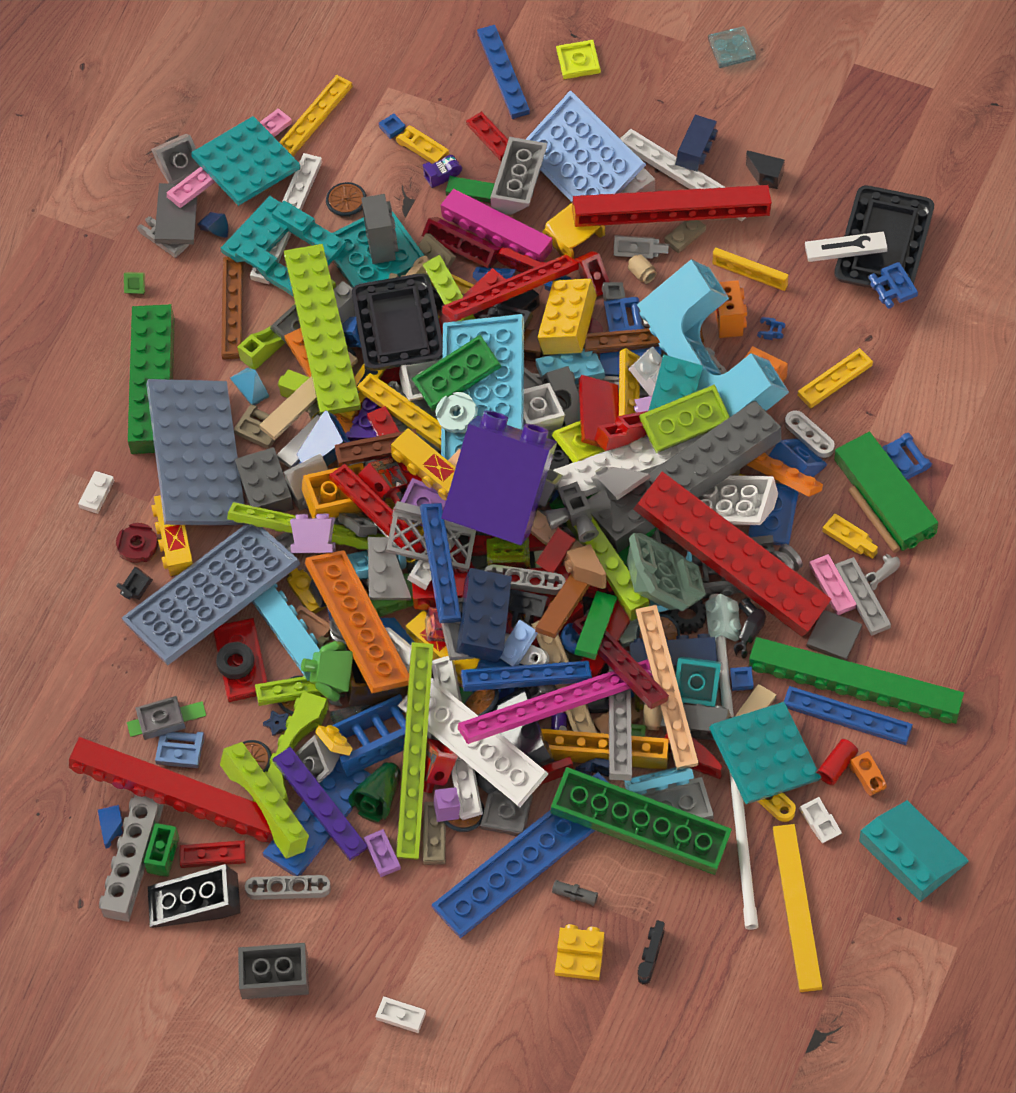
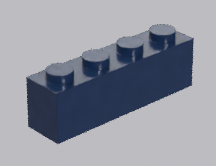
(699, 648)

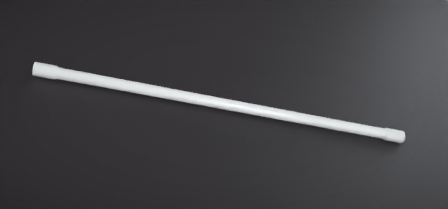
(749, 910)

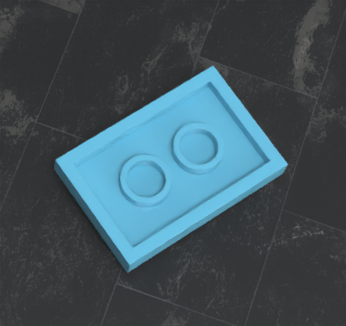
(579, 363)
(659, 780)

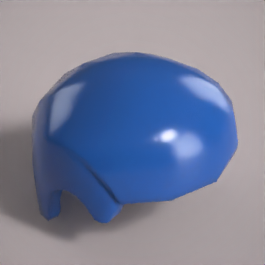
(569, 638)

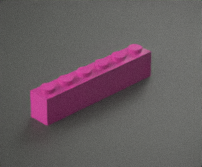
(495, 226)

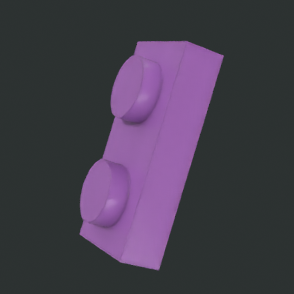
(382, 853)

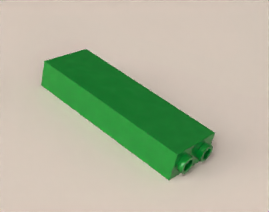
(886, 491)

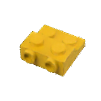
(579, 952)

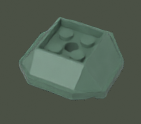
(663, 574)

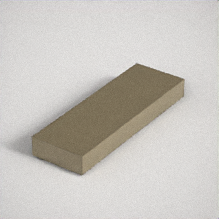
(433, 837)

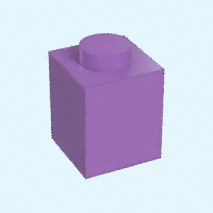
(446, 804)

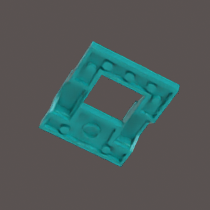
(266, 228)

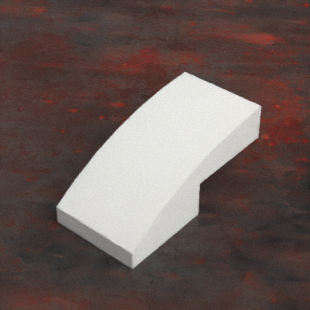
(819, 820)

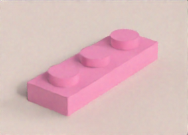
(832, 584)

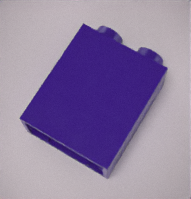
(499, 477)

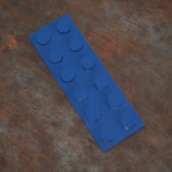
(338, 788)

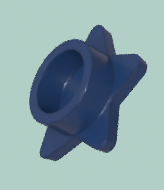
(276, 728)

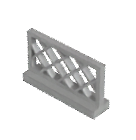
(411, 515)

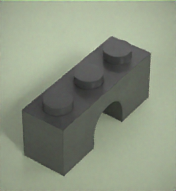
(563, 384)

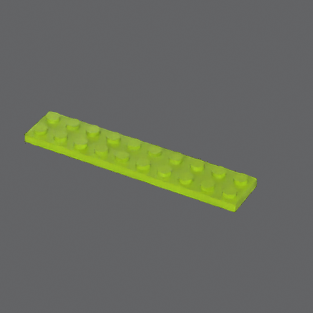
(322, 330)

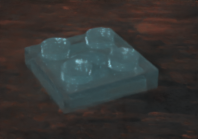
(731, 47)

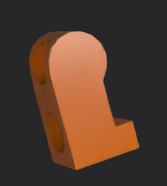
(868, 773)

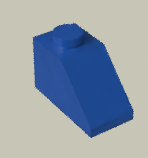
(351, 332)

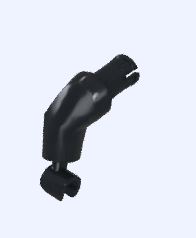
(752, 626)

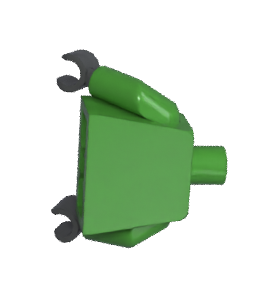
(330, 670)

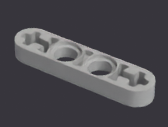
(527, 574)
(288, 883)

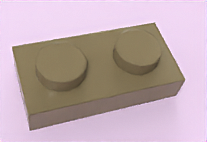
(684, 234)
(431, 248)

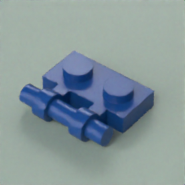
(898, 282)

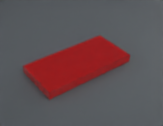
(597, 406)
(246, 633)

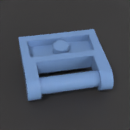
(180, 754)

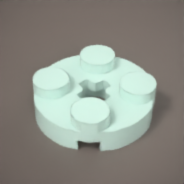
(452, 403)

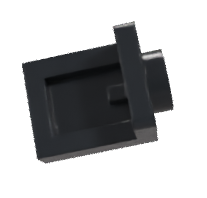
(135, 584)

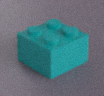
(698, 680)

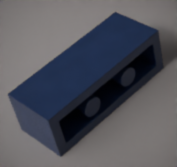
(696, 143)

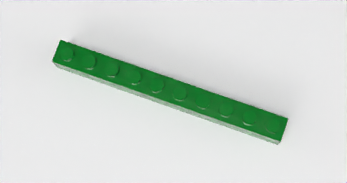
(856, 680)

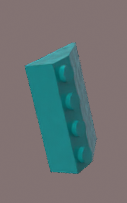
(912, 849)

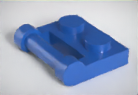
(617, 316)
(902, 461)

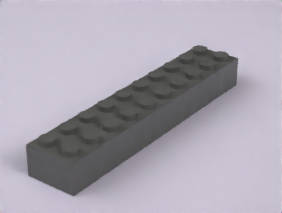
(695, 468)

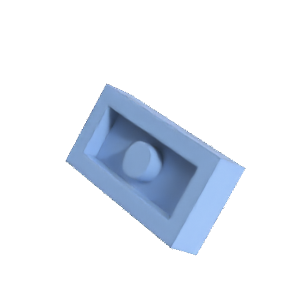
(518, 643)

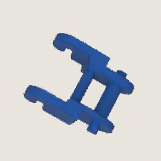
(773, 324)

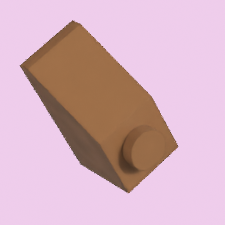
(585, 566)

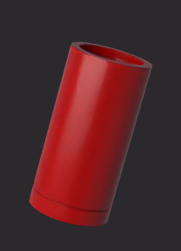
(837, 761)

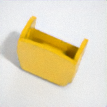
(566, 235)

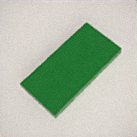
(457, 371)

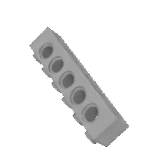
(122, 907)

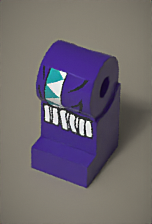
(441, 171)

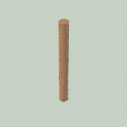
(874, 519)

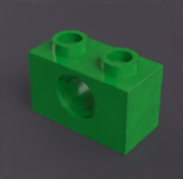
(161, 850)

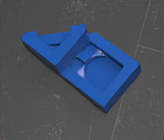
(110, 823)

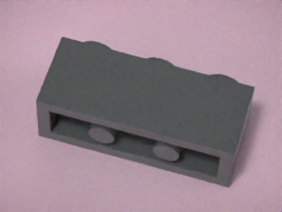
(700, 719)

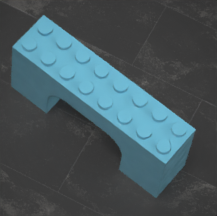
(675, 318)

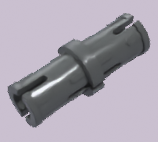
(575, 892)

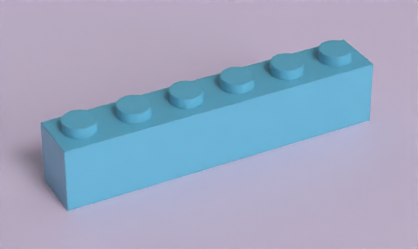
(286, 626)

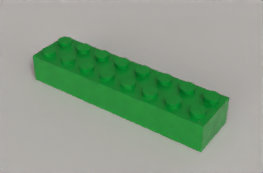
(149, 359)
(640, 821)

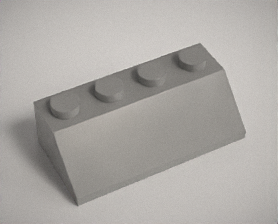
(517, 175)

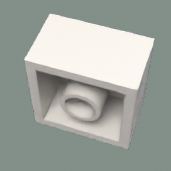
(542, 408)

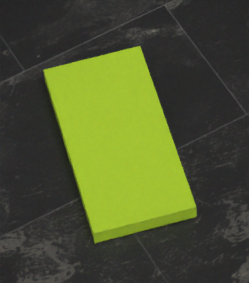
(684, 418)

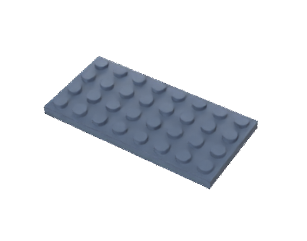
(194, 451)
(210, 592)

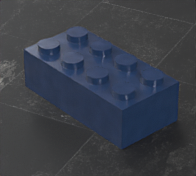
(484, 615)

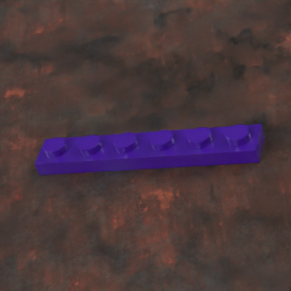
(320, 803)

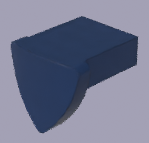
(215, 224)

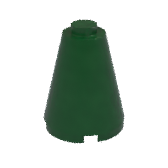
(376, 793)

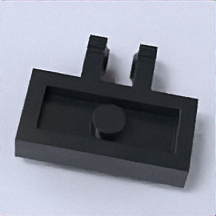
(527, 604)

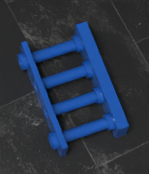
(380, 749)

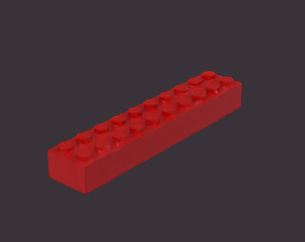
(732, 554)

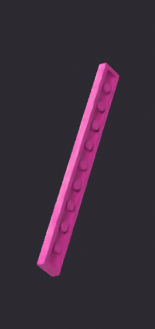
(544, 705)

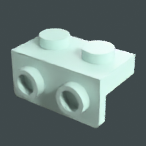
(723, 617)

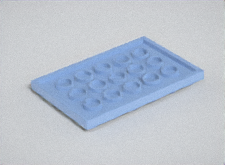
(583, 151)

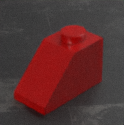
(592, 268)

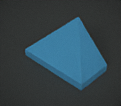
(250, 385)

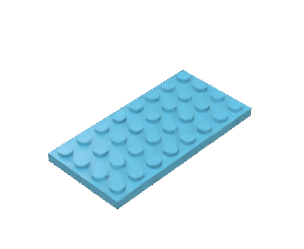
(503, 388)

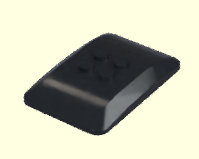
(905, 224)
(397, 322)

